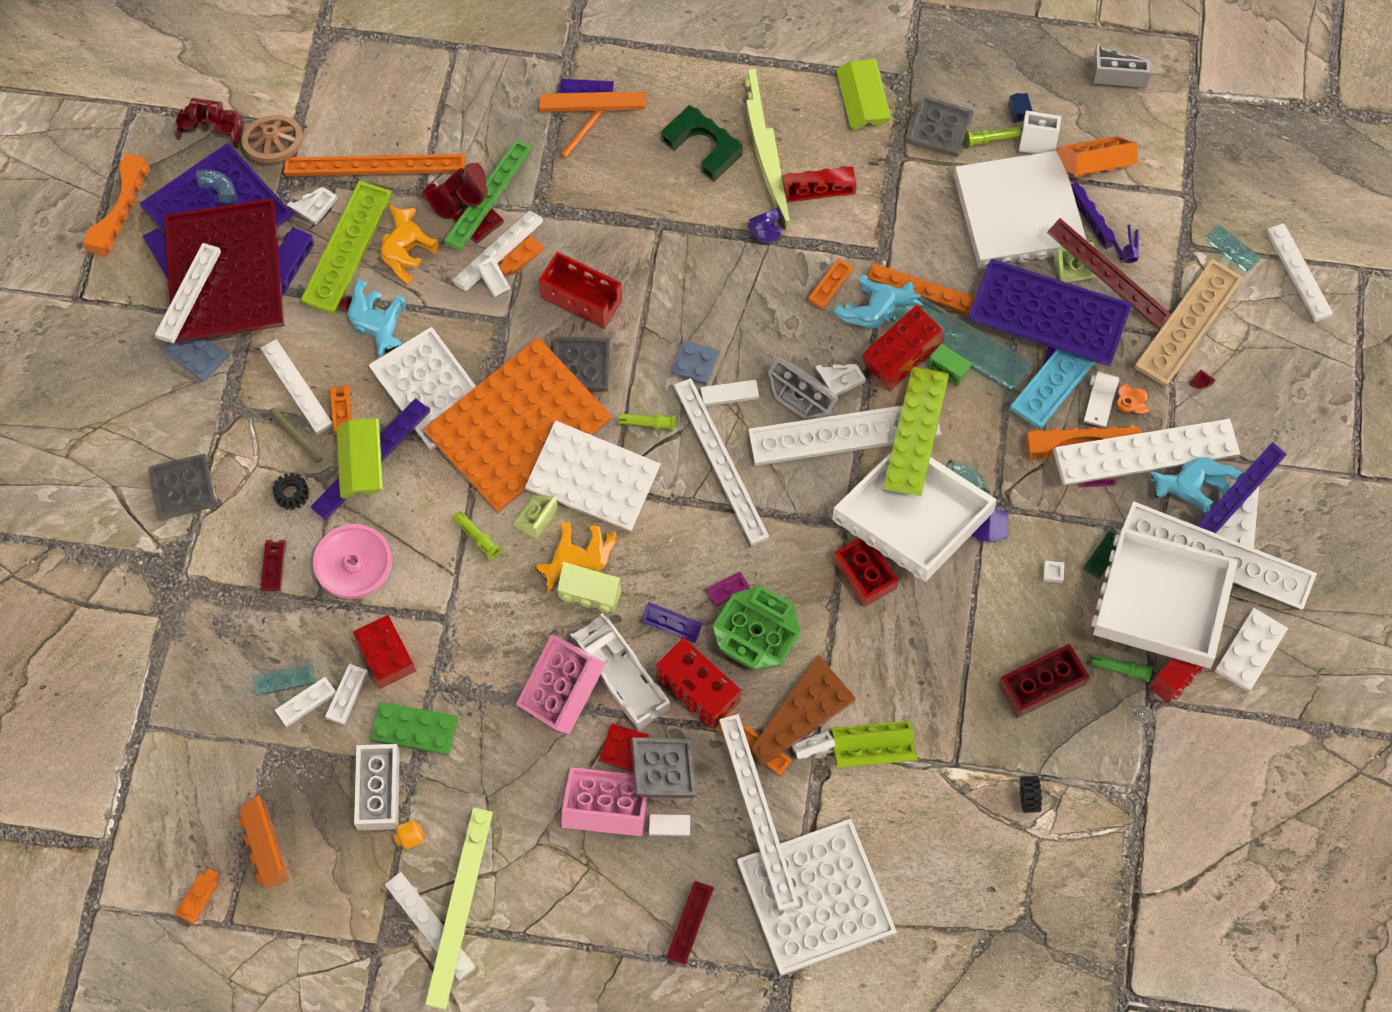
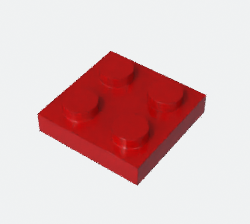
(617, 747)

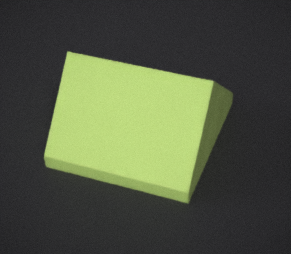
(1069, 268)
(536, 515)

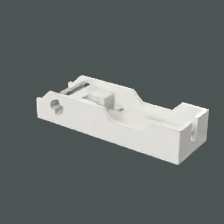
(622, 674)

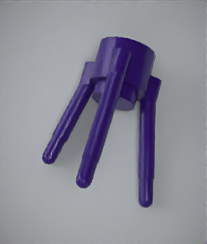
(1130, 253)

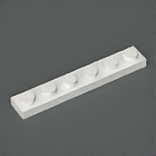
(499, 248)
(1299, 272)
(187, 293)
(296, 387)
(425, 919)

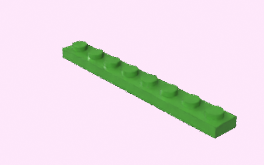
(496, 184)

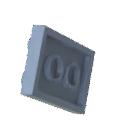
(196, 356)

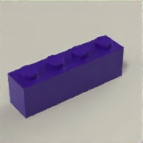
(292, 255)

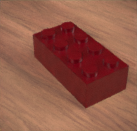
(1043, 680)

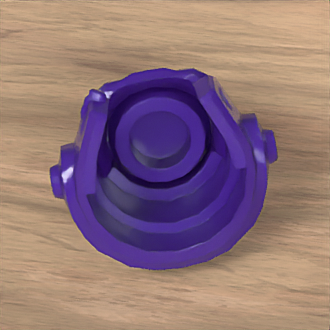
(763, 226)

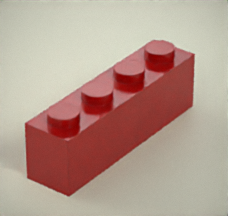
(819, 184)

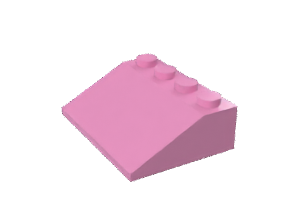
(560, 684)
(603, 802)

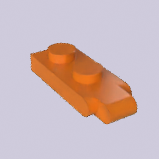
(520, 256)
(198, 896)

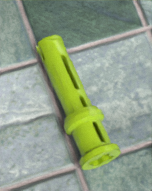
(984, 136)
(656, 421)
(482, 540)

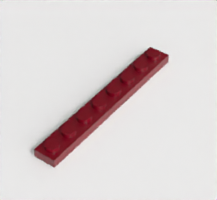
(1109, 273)

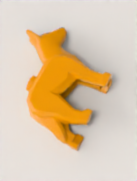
(402, 240)
(593, 558)

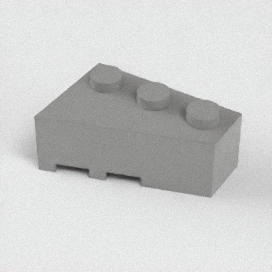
(1119, 69)

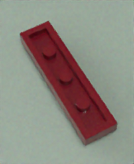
(689, 923)

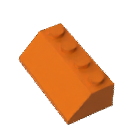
(1098, 155)
(263, 843)

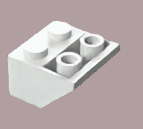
(1039, 133)

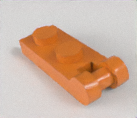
(340, 405)

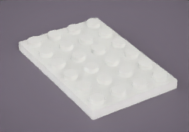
(423, 371)
(593, 476)

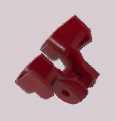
(209, 112)
(463, 185)

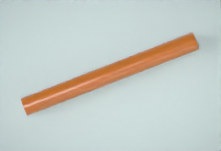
(570, 147)

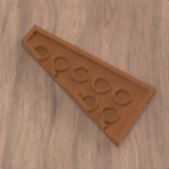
(809, 706)

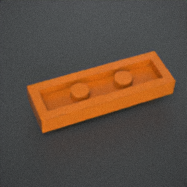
(830, 284)

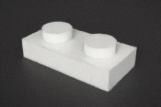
(812, 745)

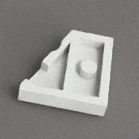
(314, 205)
(841, 378)

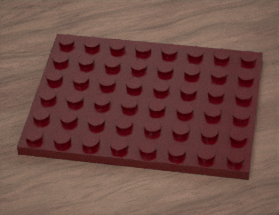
(245, 280)

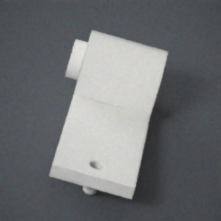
(1101, 399)

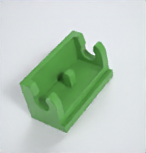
(948, 361)

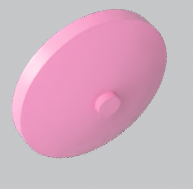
(352, 561)

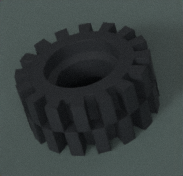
(285, 482)
(1030, 794)

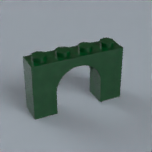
(692, 123)

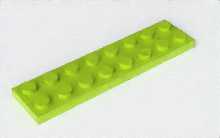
(346, 247)
(916, 431)

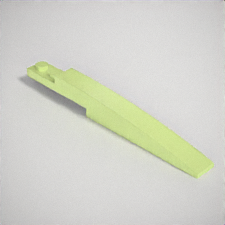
(765, 148)
(459, 909)

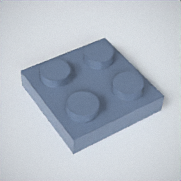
(695, 362)

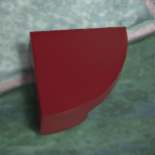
(1202, 380)

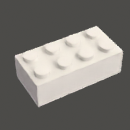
(377, 787)

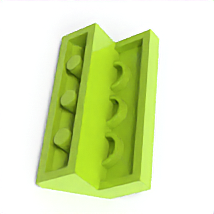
(863, 93)
(359, 457)
(874, 744)

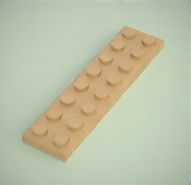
(1188, 323)

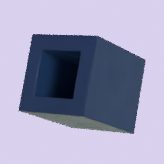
(1018, 105)

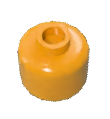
(409, 835)

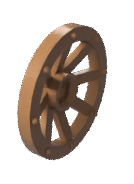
(272, 136)

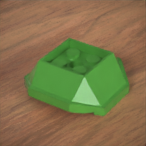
(757, 610)

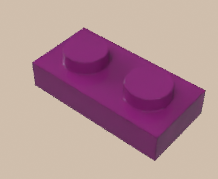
(722, 591)

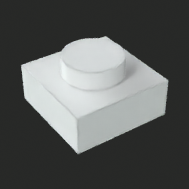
(1053, 572)

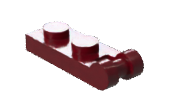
(273, 565)

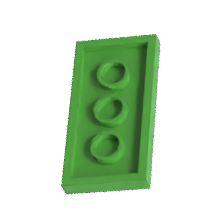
(414, 728)

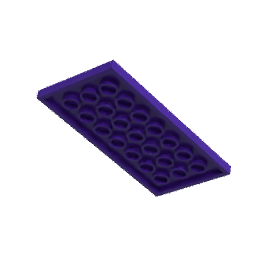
(1050, 312)

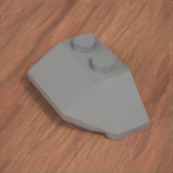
(800, 390)

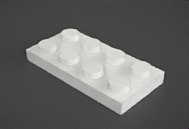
(1242, 523)
(1251, 650)

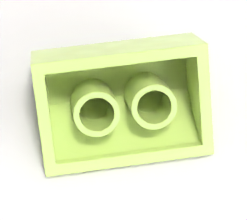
(589, 588)

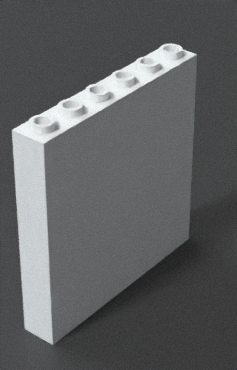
(1014, 205)
(912, 528)
(1165, 597)

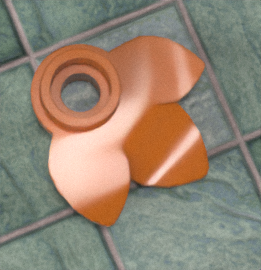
(1132, 400)

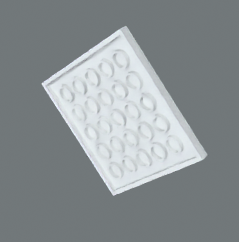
(835, 895)

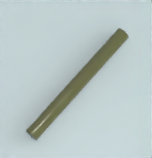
(295, 434)

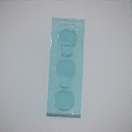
(1233, 248)
(284, 679)

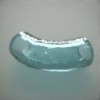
(219, 182)
(968, 473)

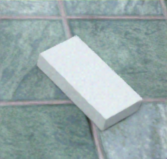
(493, 277)
(669, 825)

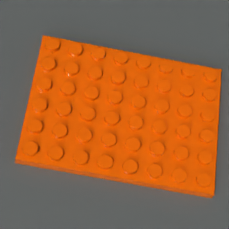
(506, 419)

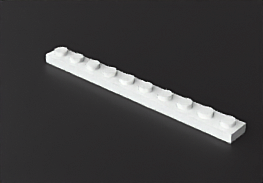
(721, 462)
(759, 813)

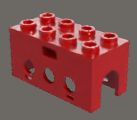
(572, 292)
(903, 347)
(697, 686)

